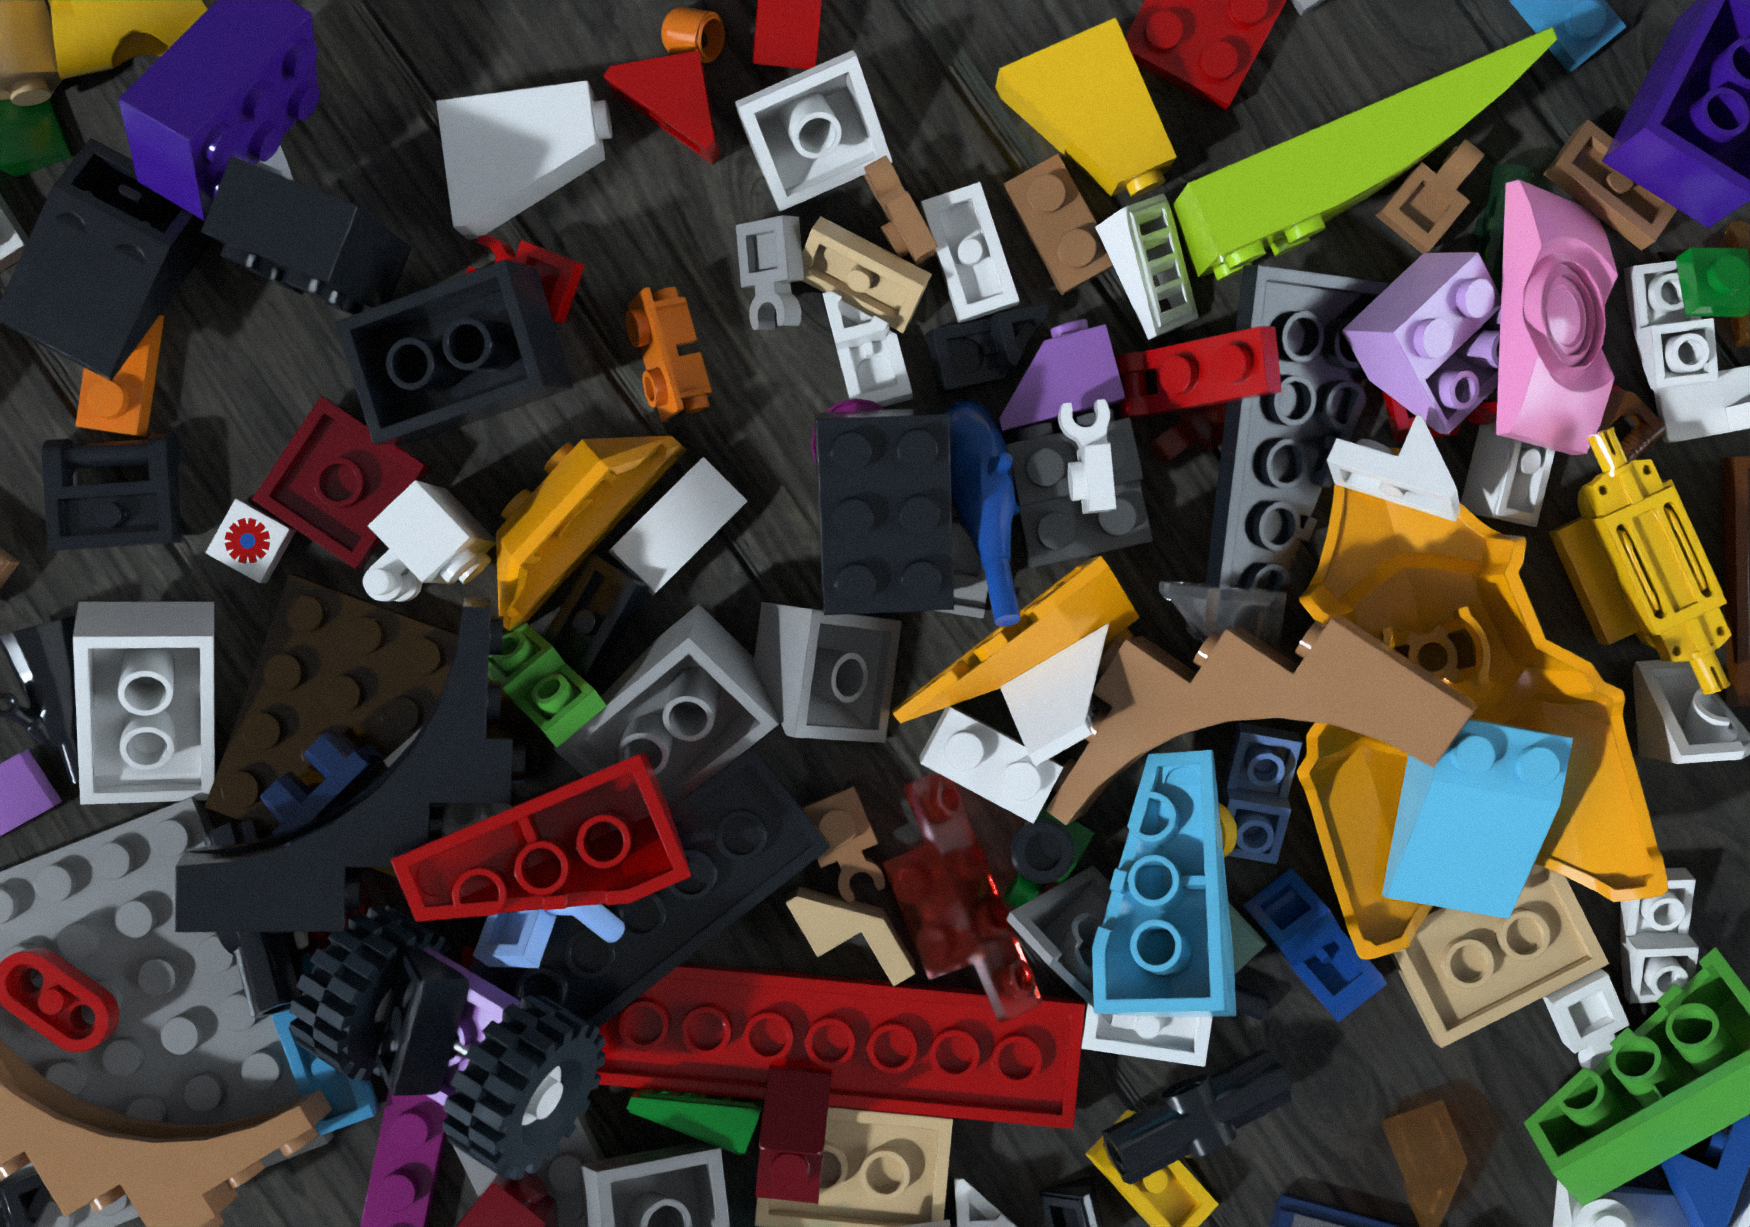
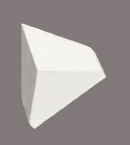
(1054, 698)
(1679, 721)

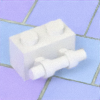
(428, 542)

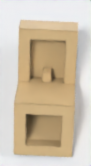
(831, 921)

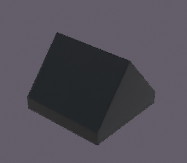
(1072, 1204)

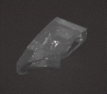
(1219, 608)

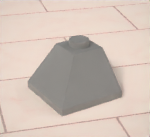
(827, 671)

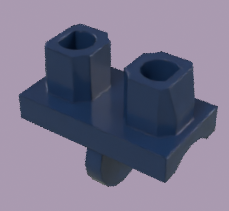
(342, 766)

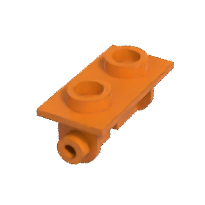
(668, 377)

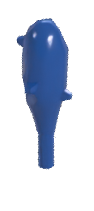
(985, 499)

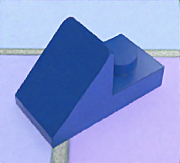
(1707, 1192)

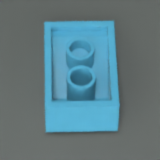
(1476, 818)

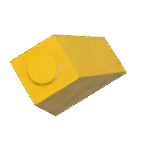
(1092, 109)

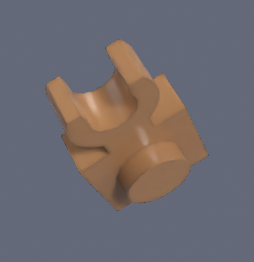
(906, 229)
(849, 832)

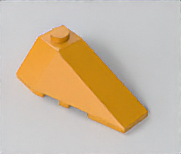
(1051, 622)

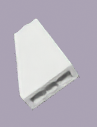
(517, 149)

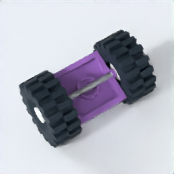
(514, 1064)

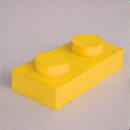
(1162, 1199)

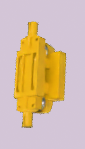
(1643, 565)

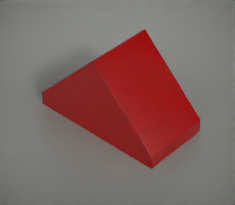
(672, 96)

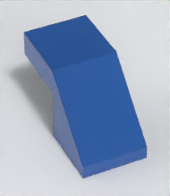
(1314, 944)

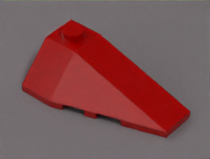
(572, 847)

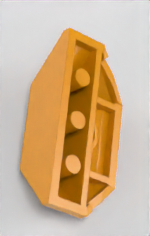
(571, 515)

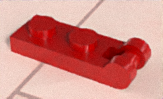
(1200, 373)

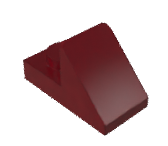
(793, 1134)

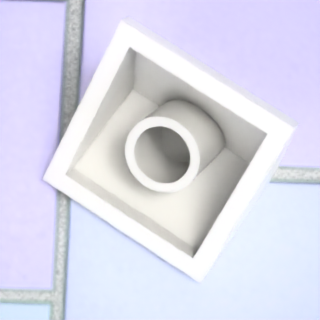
(813, 130)

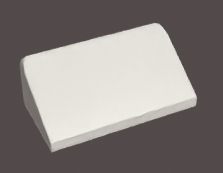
(1506, 477)

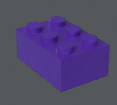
(221, 94)
(1692, 115)

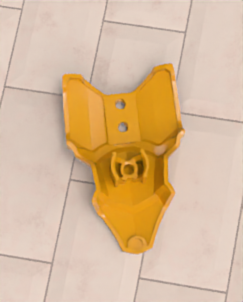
(1460, 611)

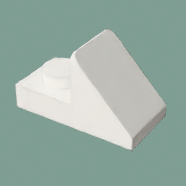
(1412, 479)

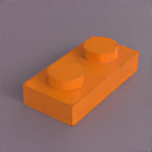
(126, 401)

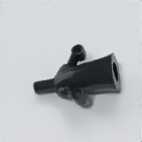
(45, 671)

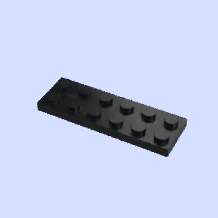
(741, 845)

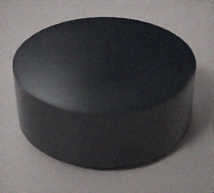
(1042, 850)

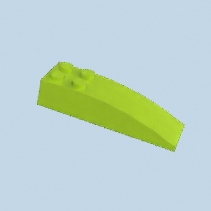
(1308, 180)

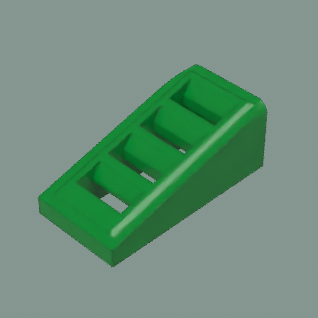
(710, 1118)

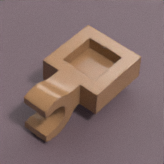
(1429, 200)

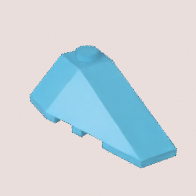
(1168, 915)

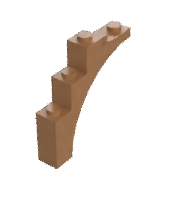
(1341, 682)
(166, 1169)

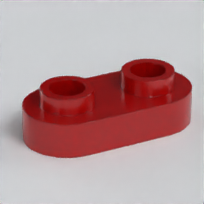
(58, 1004)

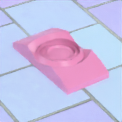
(1552, 321)

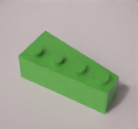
(1656, 1090)

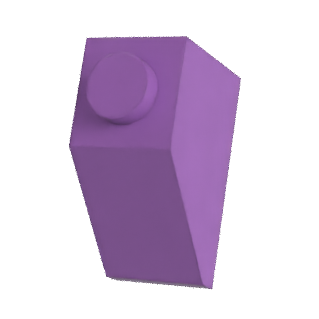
(1068, 368)

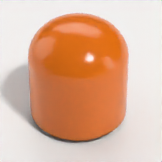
(683, 32)

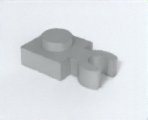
(769, 263)

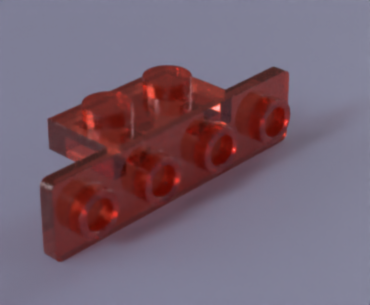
(955, 903)

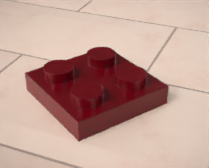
(337, 482)

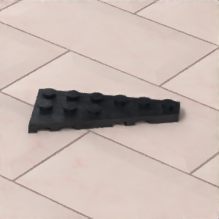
(1281, 441)

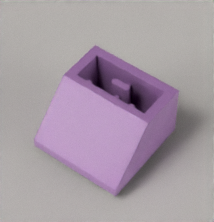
(1433, 338)

